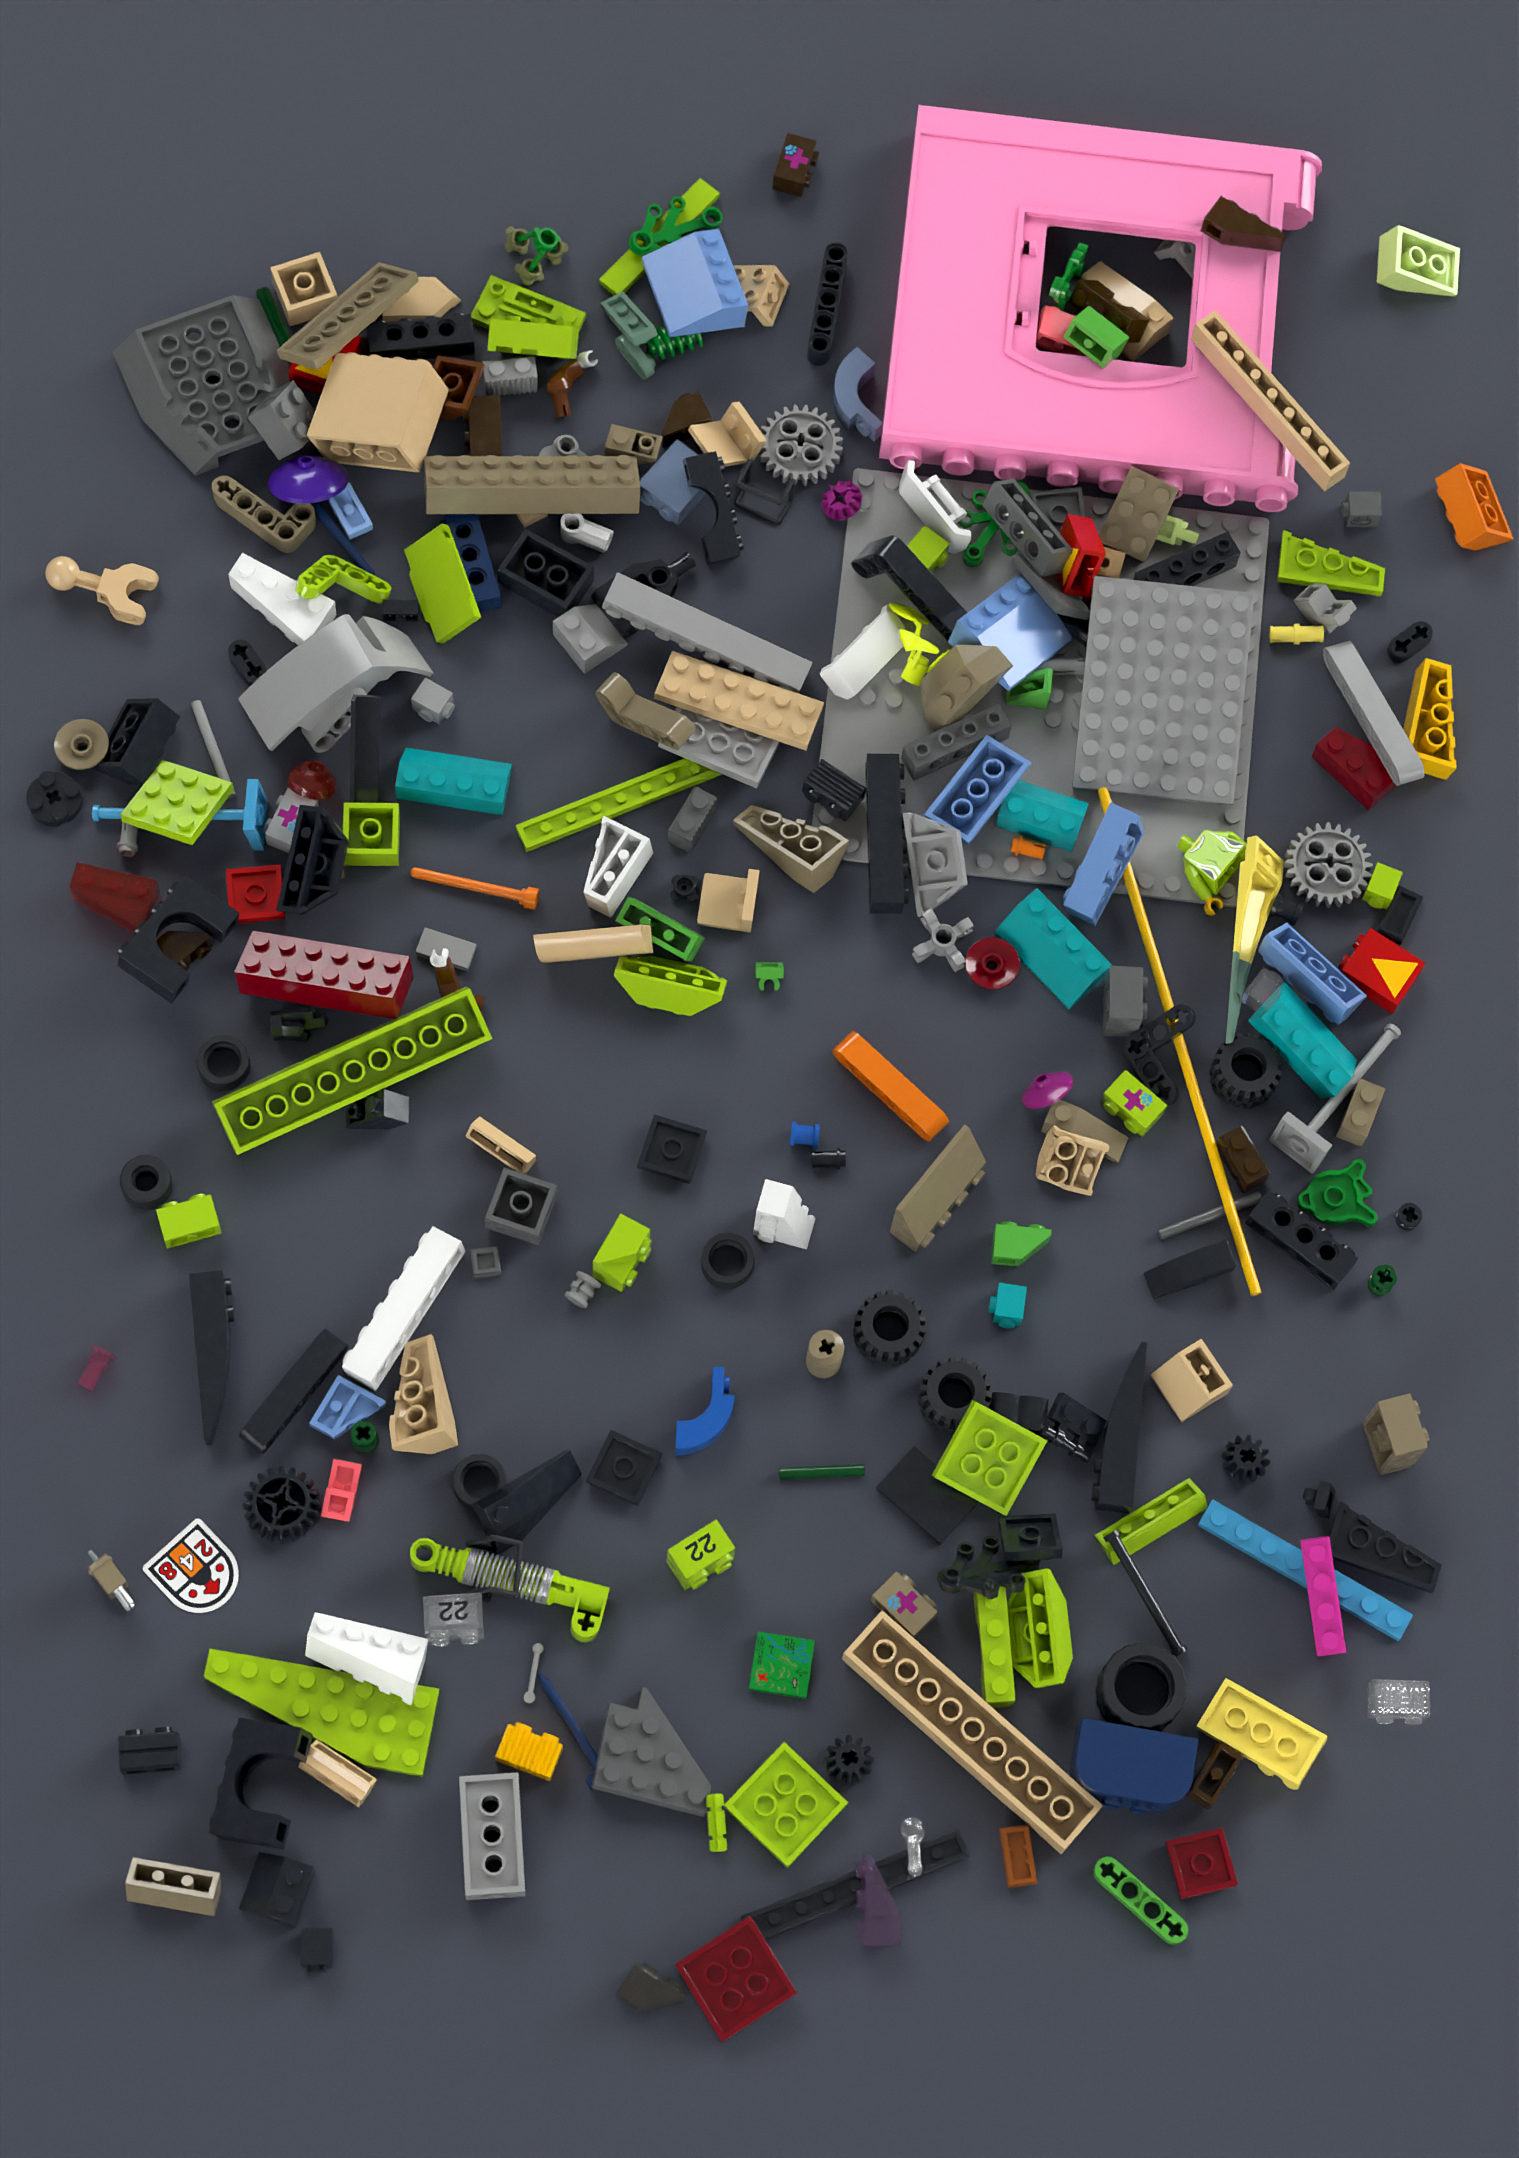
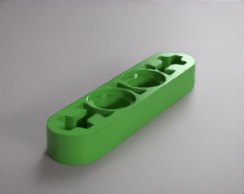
(1137, 1904)

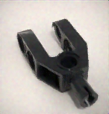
(645, 573)

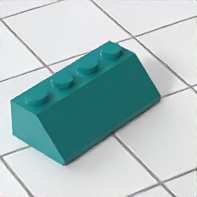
(453, 781)
(1053, 949)
(1304, 1042)

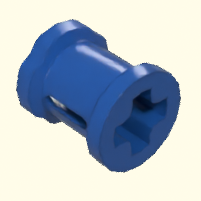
(804, 1134)

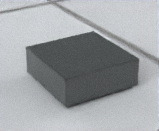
(485, 1262)

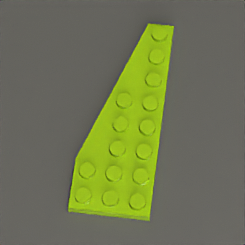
(334, 1707)

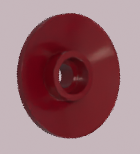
(992, 951)

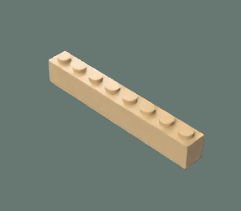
(1270, 400)

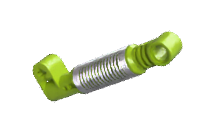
(542, 1585)

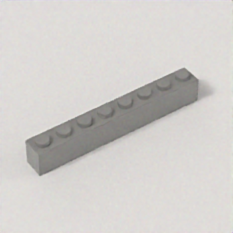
(704, 634)

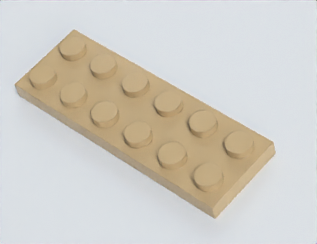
(739, 700)

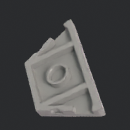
(934, 861)

